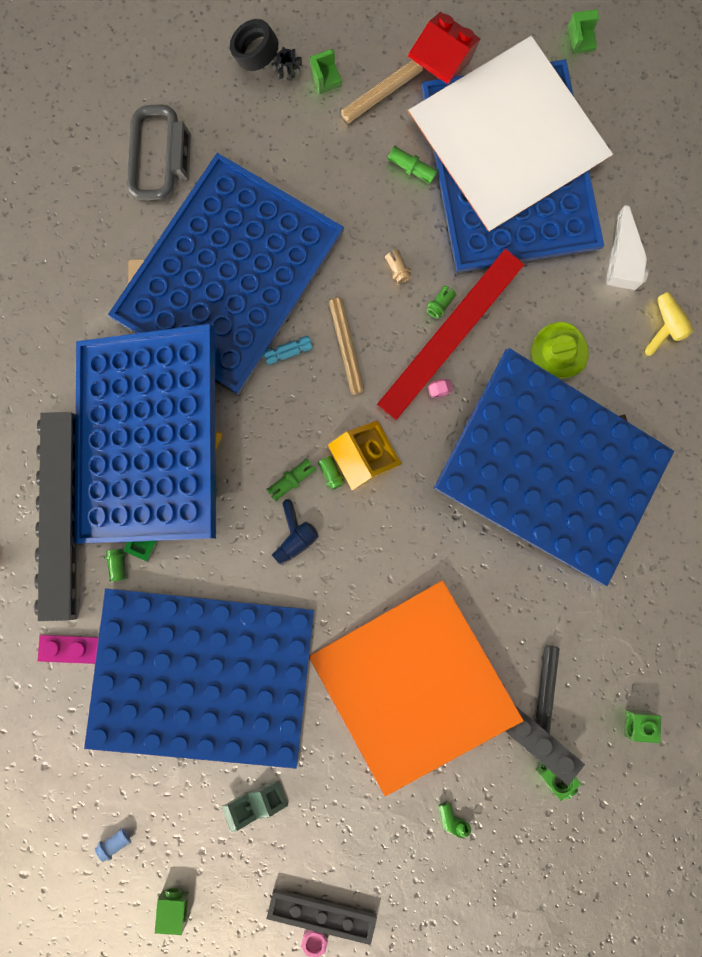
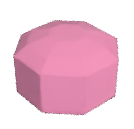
(440, 388)
(314, 943)

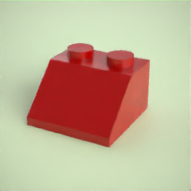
(444, 47)

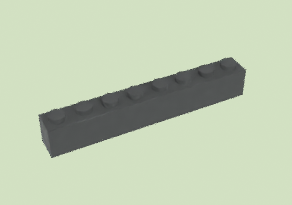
(56, 509)

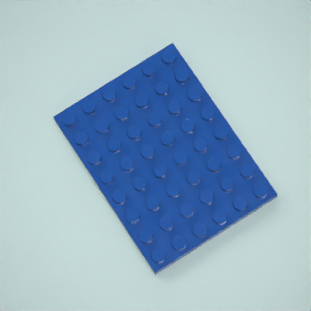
(552, 227)
(232, 261)
(146, 437)
(554, 468)
(199, 679)

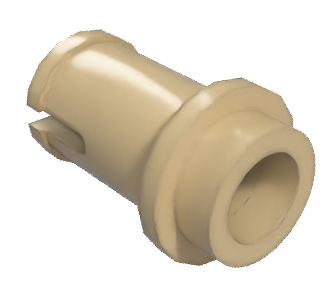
(398, 267)

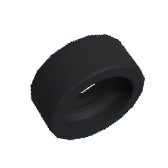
(263, 53)

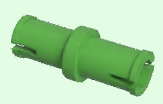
(412, 164)
(291, 479)

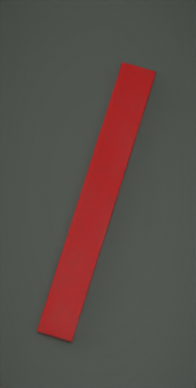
(450, 334)

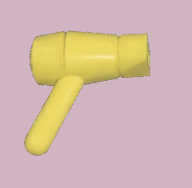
(675, 320)

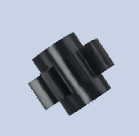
(287, 64)

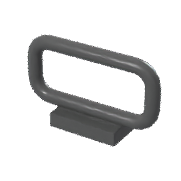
(176, 152)

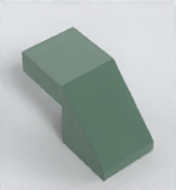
(254, 805)

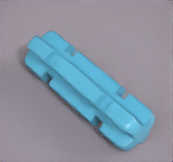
(288, 349)

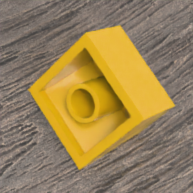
(364, 454)

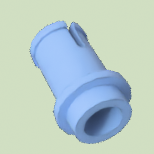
(112, 845)

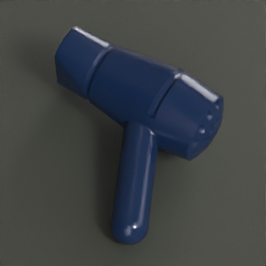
(300, 536)

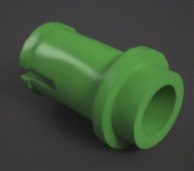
(440, 303)
(331, 473)
(115, 565)

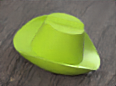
(560, 350)

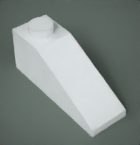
(628, 256)

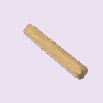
(381, 91)
(346, 346)

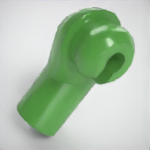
(452, 823)

